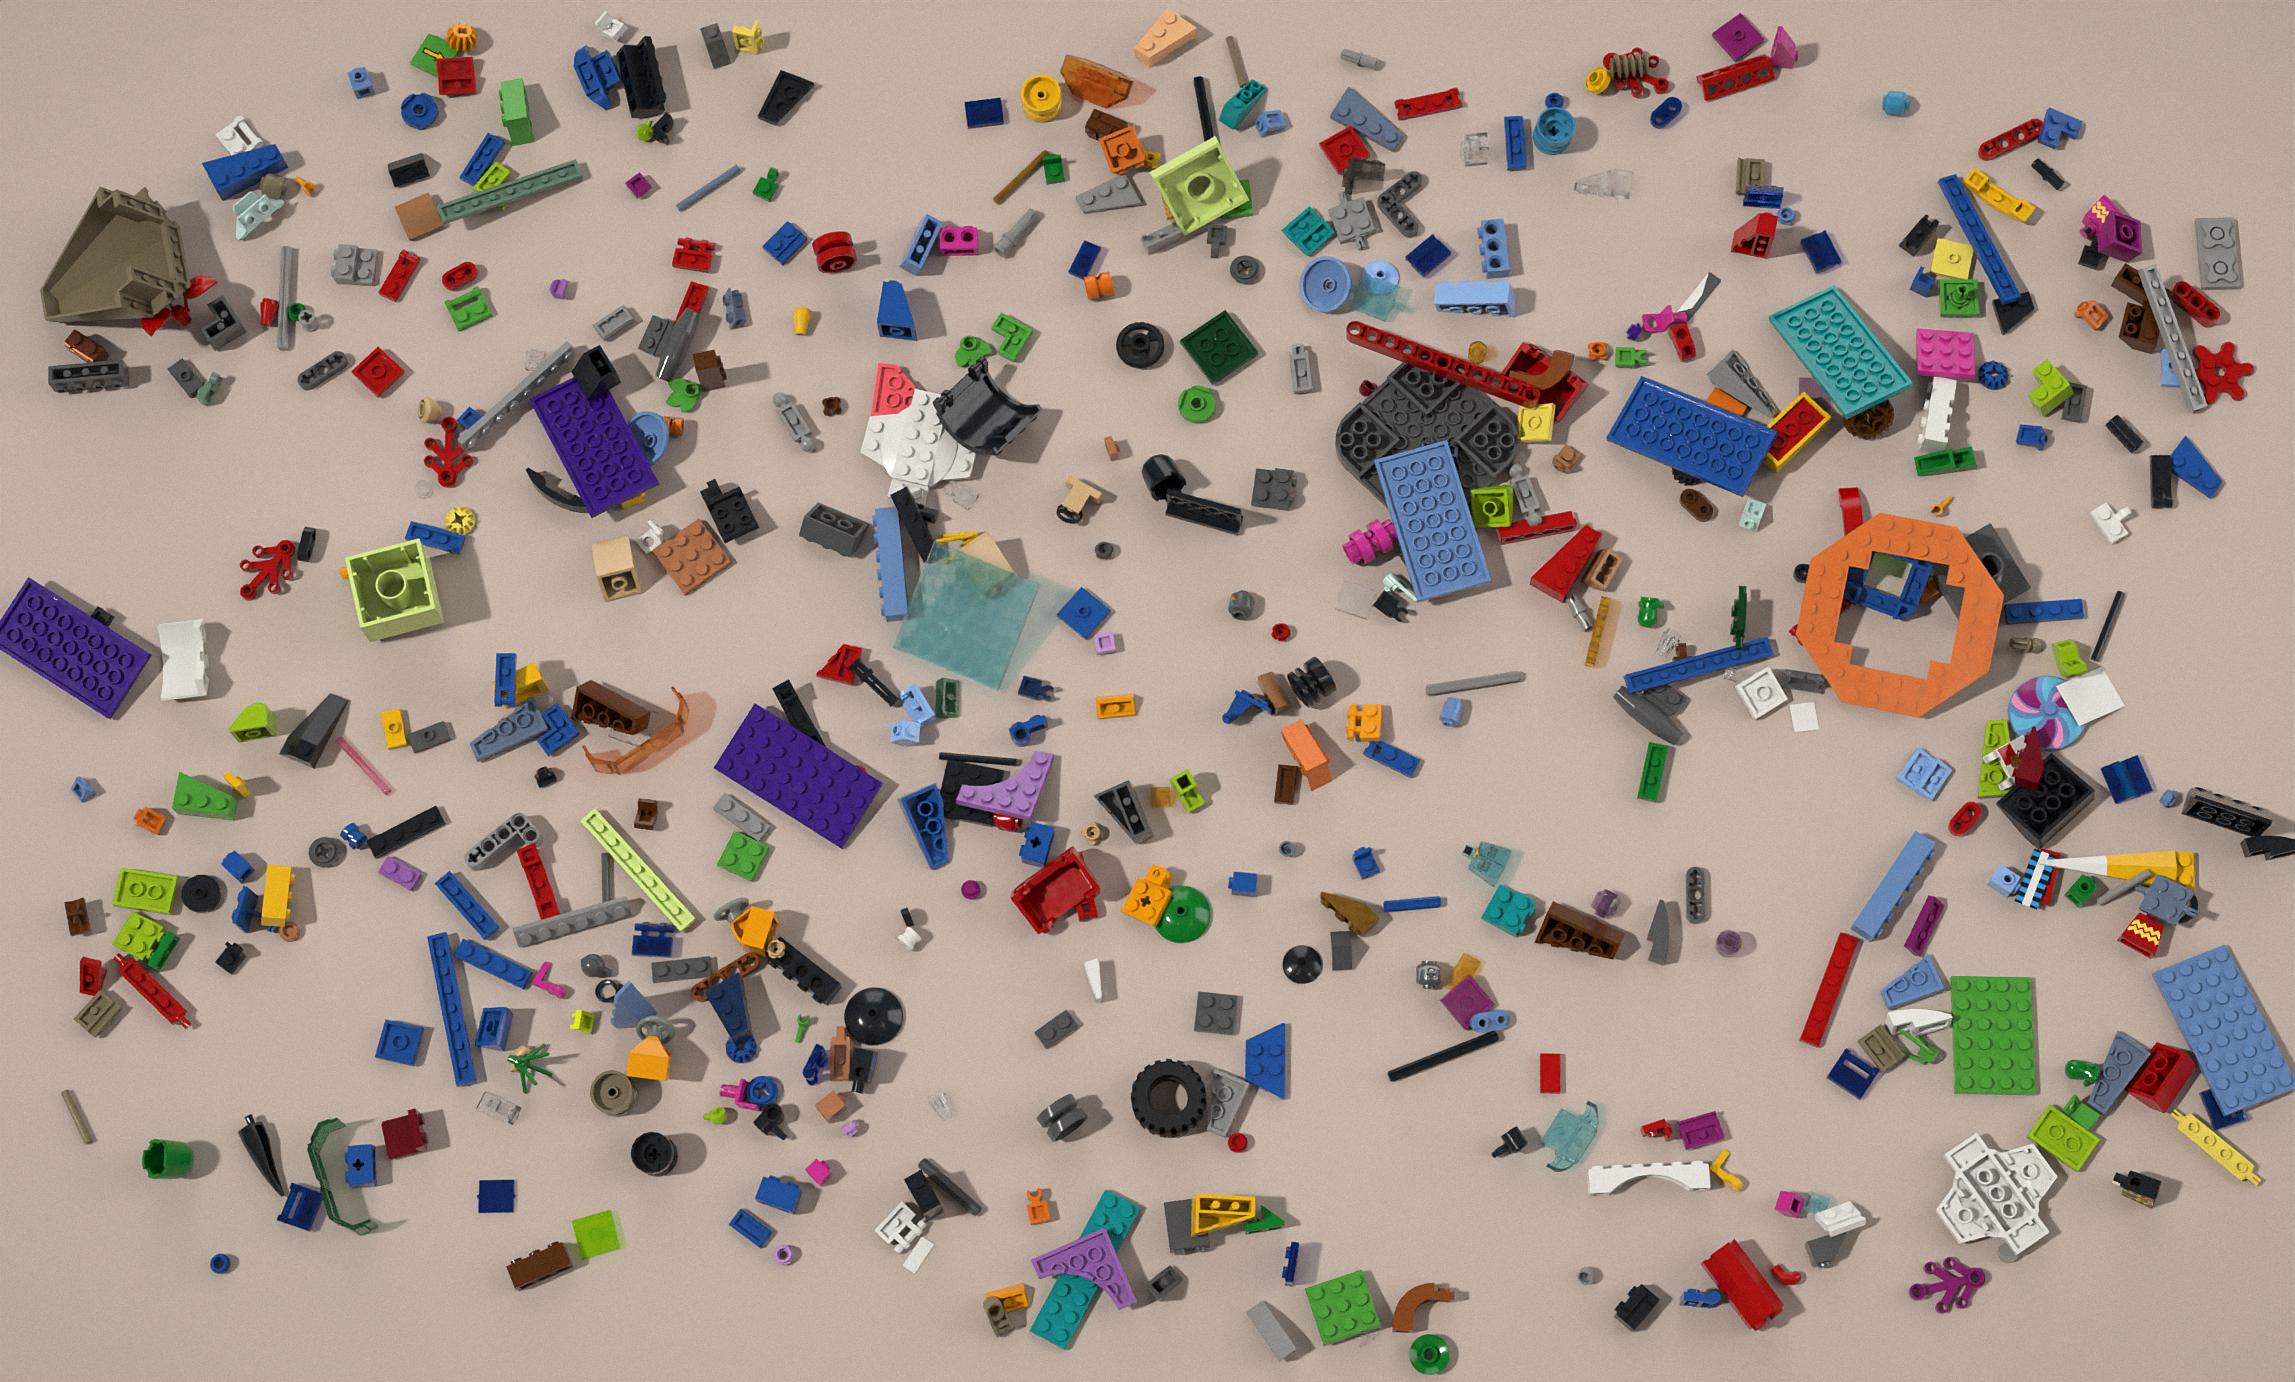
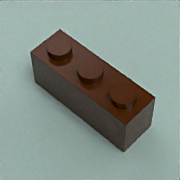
(2130, 284)
(709, 370)
(539, 1265)

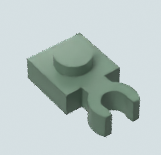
(208, 390)

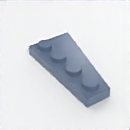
(1365, 120)
(516, 728)
(2118, 1070)

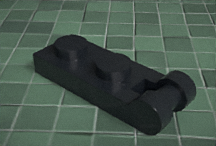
(2160, 480)

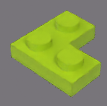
(494, 176)

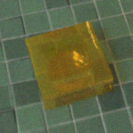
(1160, 797)

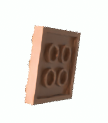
(691, 557)

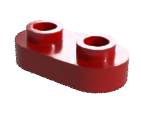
(459, 275)
(1963, 819)

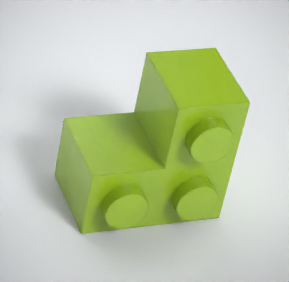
(2052, 389)

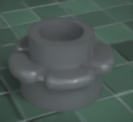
(1104, 545)

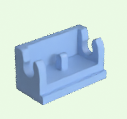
(917, 706)

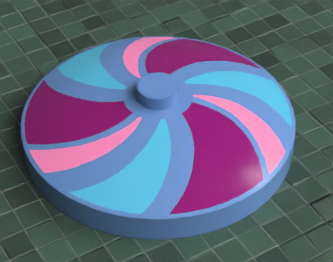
(2042, 706)

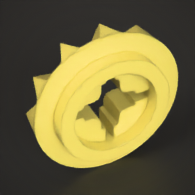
(468, 521)

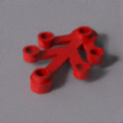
(1632, 81)
(447, 456)
(268, 567)

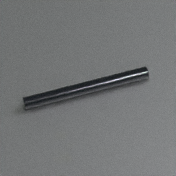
(2107, 626)
(977, 759)

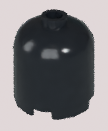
(1161, 474)

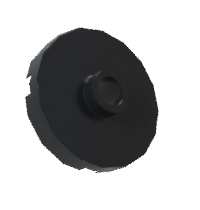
(209, 898)

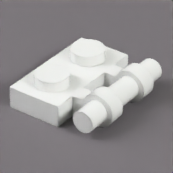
(895, 1223)

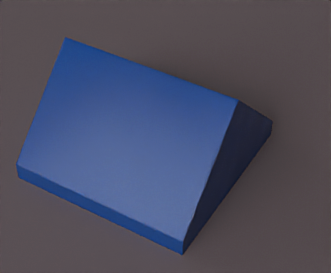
(494, 1028)

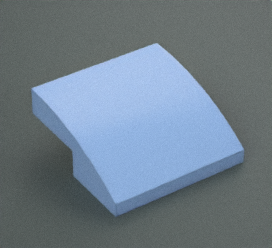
(1923, 774)

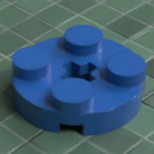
(419, 101)

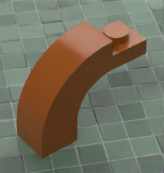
(1556, 372)
(1412, 1300)

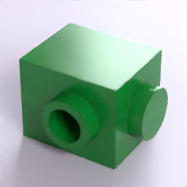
(2081, 890)

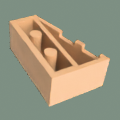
(1165, 36)

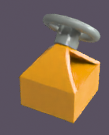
(752, 928)
(650, 1057)

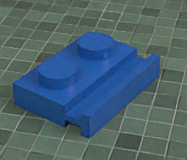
(784, 243)

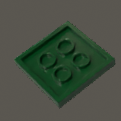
(1218, 347)

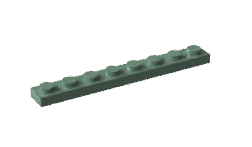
(509, 192)

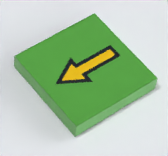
(430, 50)

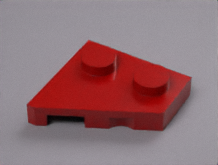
(838, 664)

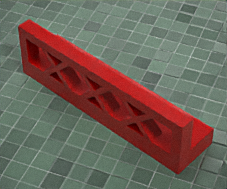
(1734, 70)
(1550, 525)

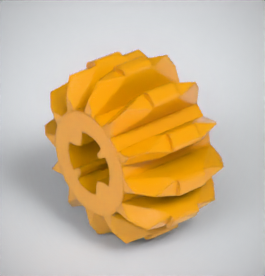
(461, 37)

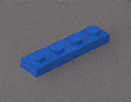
(2044, 611)
(467, 905)
(493, 964)

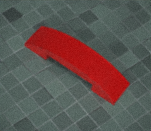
(1851, 509)
(538, 881)

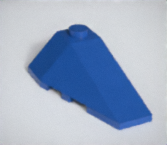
(926, 819)

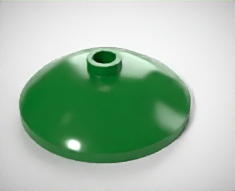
(1190, 924)

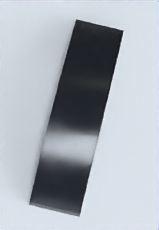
(574, 505)
(795, 710)

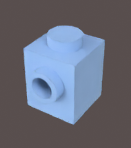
(905, 733)
(2004, 881)

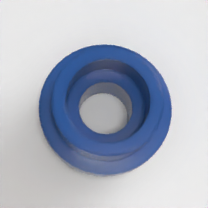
(1554, 97)
(216, 1259)

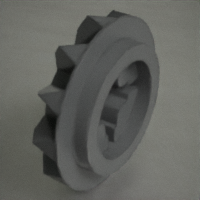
(1246, 262)
(315, 851)

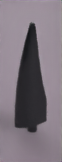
(259, 1148)

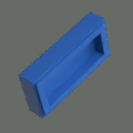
(750, 1228)

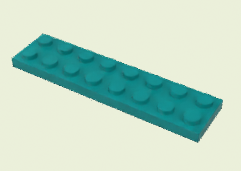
(1072, 1293)

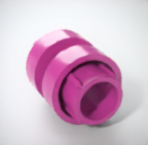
(1364, 545)

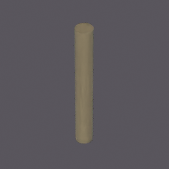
(1236, 62)
(76, 1117)

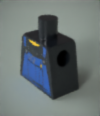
(862, 1059)

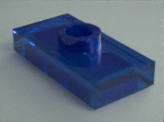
(1084, 260)

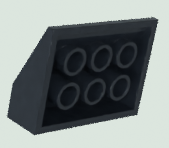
(2047, 811)
(2226, 813)

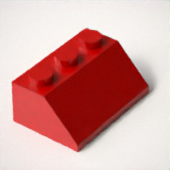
(2161, 1077)

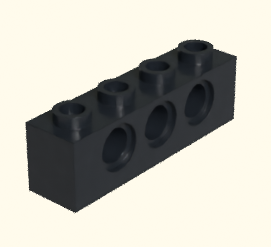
(829, 986)

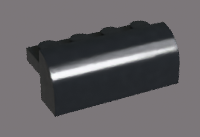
(642, 79)

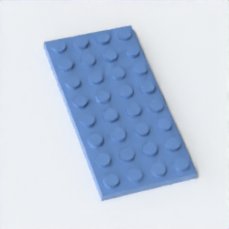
(1432, 521)
(2224, 1030)

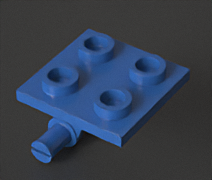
(1242, 702)
(245, 910)

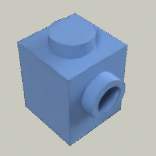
(361, 82)

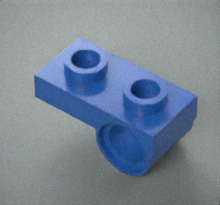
(1034, 724)

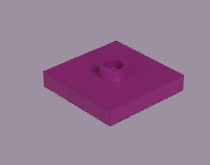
(1737, 37)
(1466, 1000)

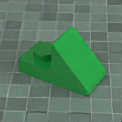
(1269, 1223)

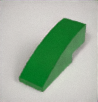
(1946, 462)

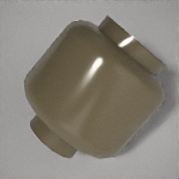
(273, 186)

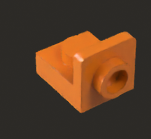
(2091, 313)
(149, 820)

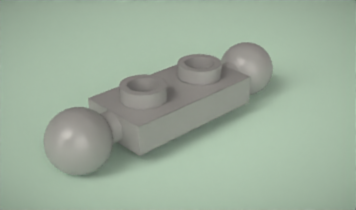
(794, 422)
(1525, 494)

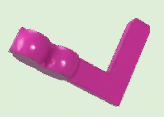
(551, 988)

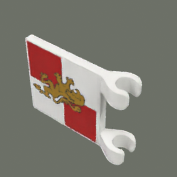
(2008, 758)

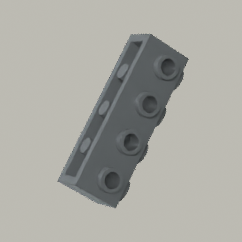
(88, 376)

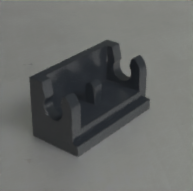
(1919, 235)

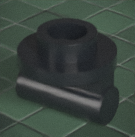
(545, 776)

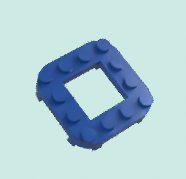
(1884, 602)

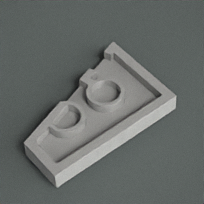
(1109, 195)
(1226, 1102)

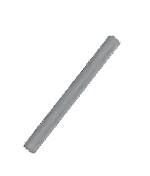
(284, 297)

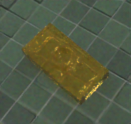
(1465, 966)

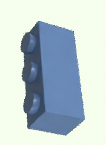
(920, 244)

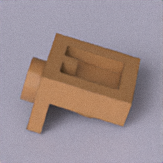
(1565, 459)

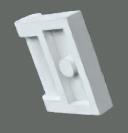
(232, 140)

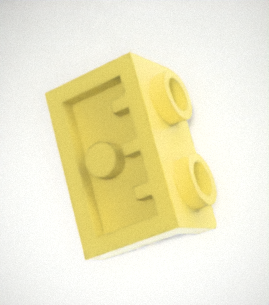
(747, 39)

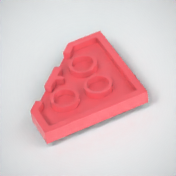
(892, 391)

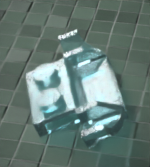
(1571, 1136)

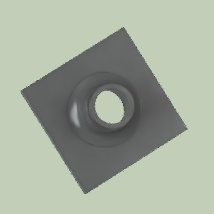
(1995, 559)

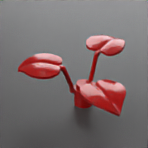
(179, 313)

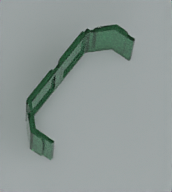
(317, 1141)

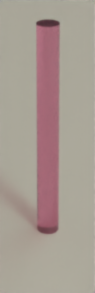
(363, 765)

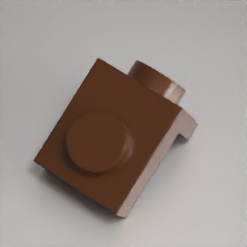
(646, 814)

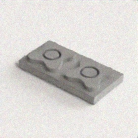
(2217, 253)

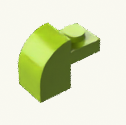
(2068, 659)
(1186, 790)

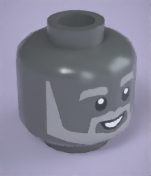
(1428, 974)

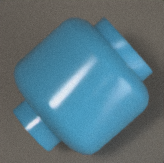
(1895, 103)

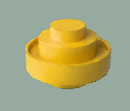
(1598, 80)

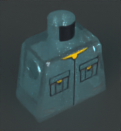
(1487, 861)

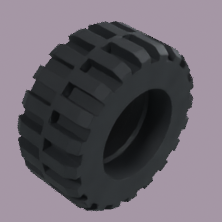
(1160, 1073)

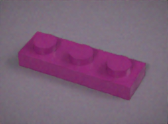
(1924, 925)

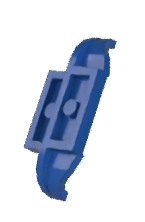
(597, 75)

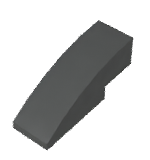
(1659, 934)

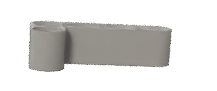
(501, 845)

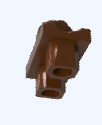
(77, 917)

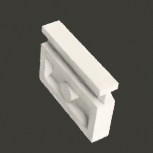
(1840, 1219)

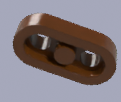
(1693, 506)

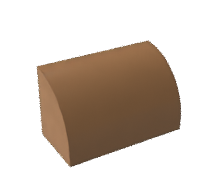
(1601, 569)
(1274, 693)

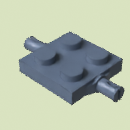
(2166, 900)

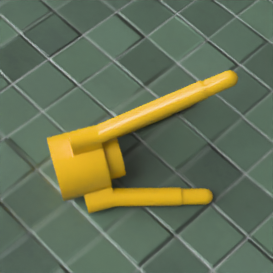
(966, 537)

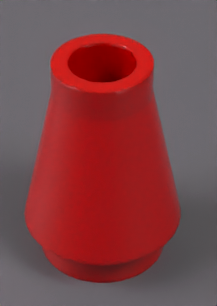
(268, 310)

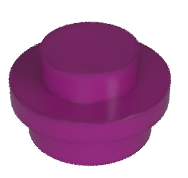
(970, 889)

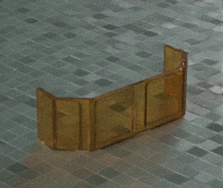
(652, 745)

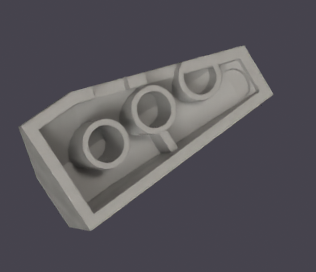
(1732, 377)

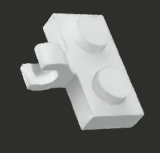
(2110, 523)

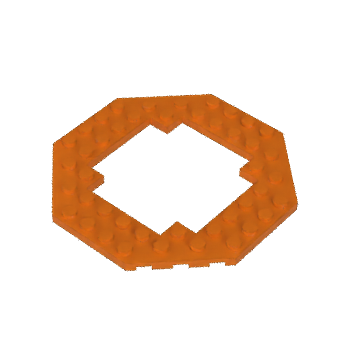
(1914, 540)

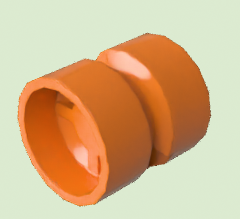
(1099, 285)

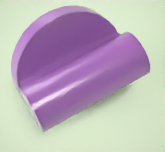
(558, 288)

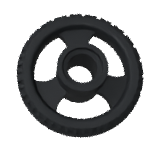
(1143, 360)

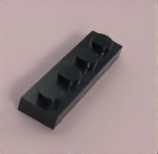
(914, 521)
(406, 832)

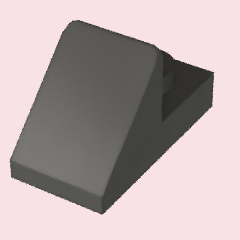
(1163, 1283)

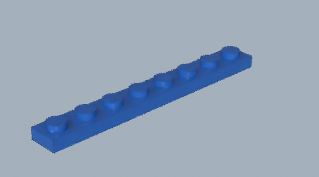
(1979, 239)
(1697, 665)
(452, 1009)

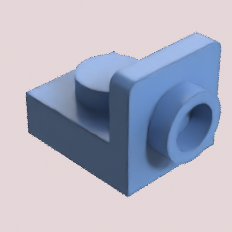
(1270, 121)

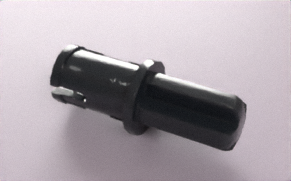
(2047, 174)

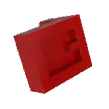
(1653, 1129)

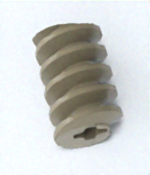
(1629, 64)

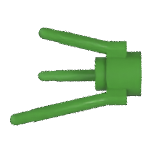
(1927, 1051)

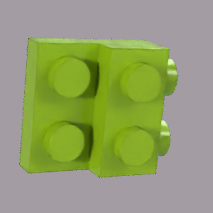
(139, 937)

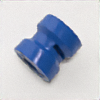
(353, 835)

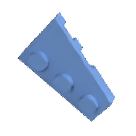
(1915, 984)

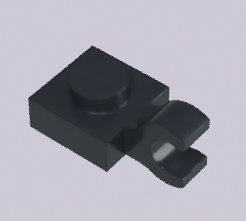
(2090, 256)

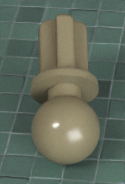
(2025, 644)

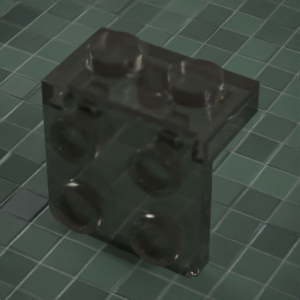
(1362, 169)

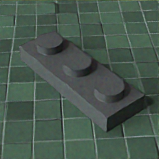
(681, 969)

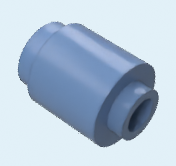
(1451, 712)

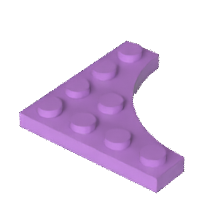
(1014, 796)
(1091, 1259)

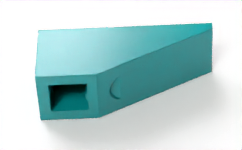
(1241, 104)

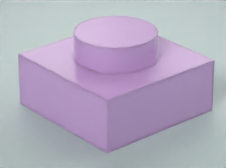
(1104, 643)

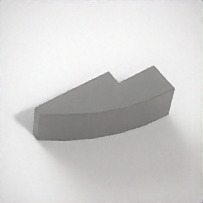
(1271, 1331)

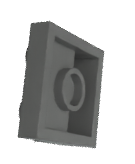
(1273, 488)

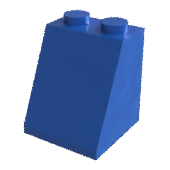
(894, 313)

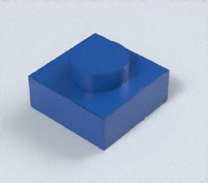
(469, 418)

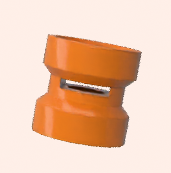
(675, 426)

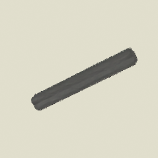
(950, 1187)

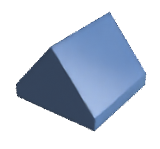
(82, 789)

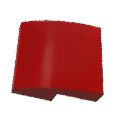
(456, 75)

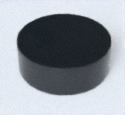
(907, 917)

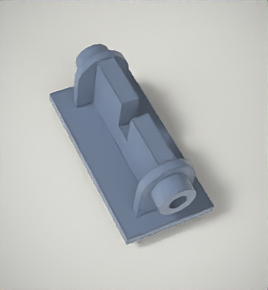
(732, 301)

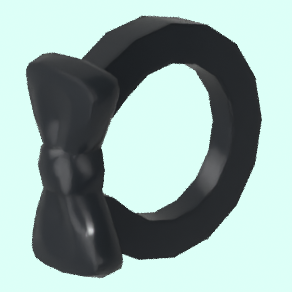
(617, 987)

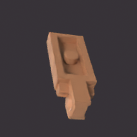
(840, 1056)

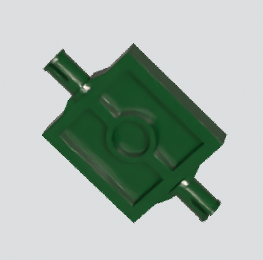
(1738, 613)

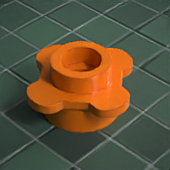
(1601, 346)

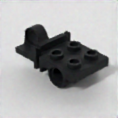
(729, 511)

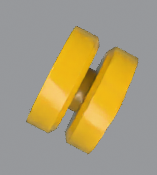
(1041, 98)

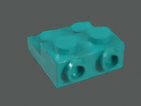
(1509, 910)

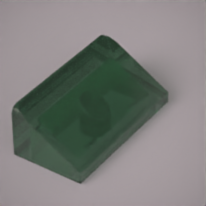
(947, 698)

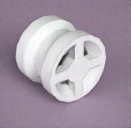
(909, 938)

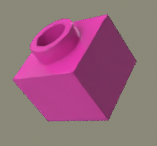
(819, 1171)
(1789, 1204)

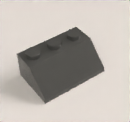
(833, 529)

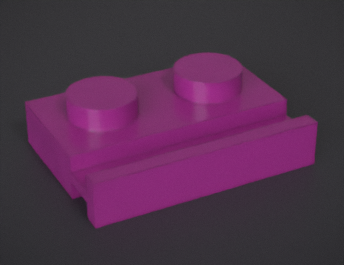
(1700, 1130)

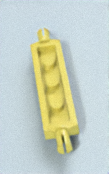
(2215, 1147)

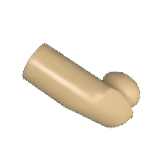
(521, 1050)

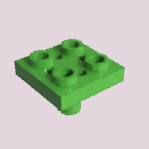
(1958, 292)

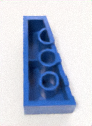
(243, 170)

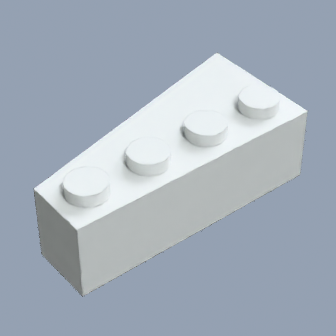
(1937, 415)

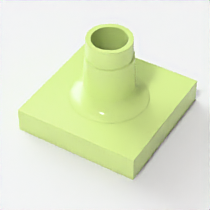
(1199, 186)

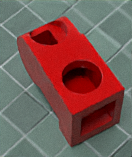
(1682, 342)

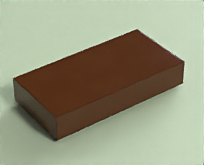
(1285, 784)

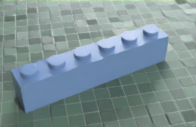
(891, 563)
(1892, 886)

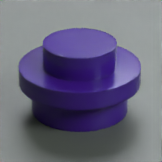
(1634, 331)

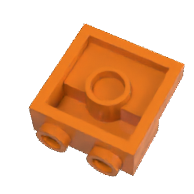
(1123, 150)

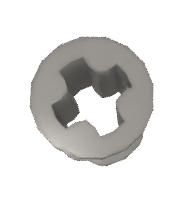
(313, 323)

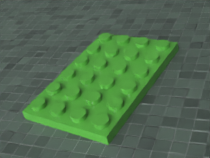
(1992, 1035)

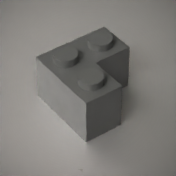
(225, 326)

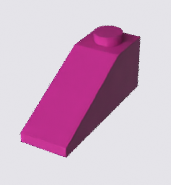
(1783, 50)

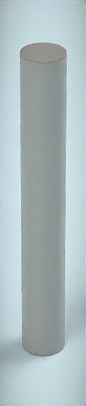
(2123, 887)

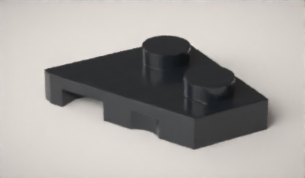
(2013, 312)

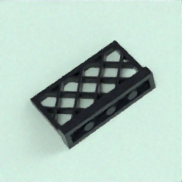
(1203, 512)

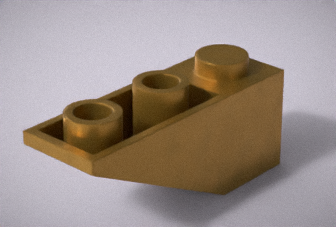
(1354, 913)

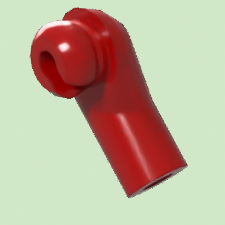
(1786, 1278)

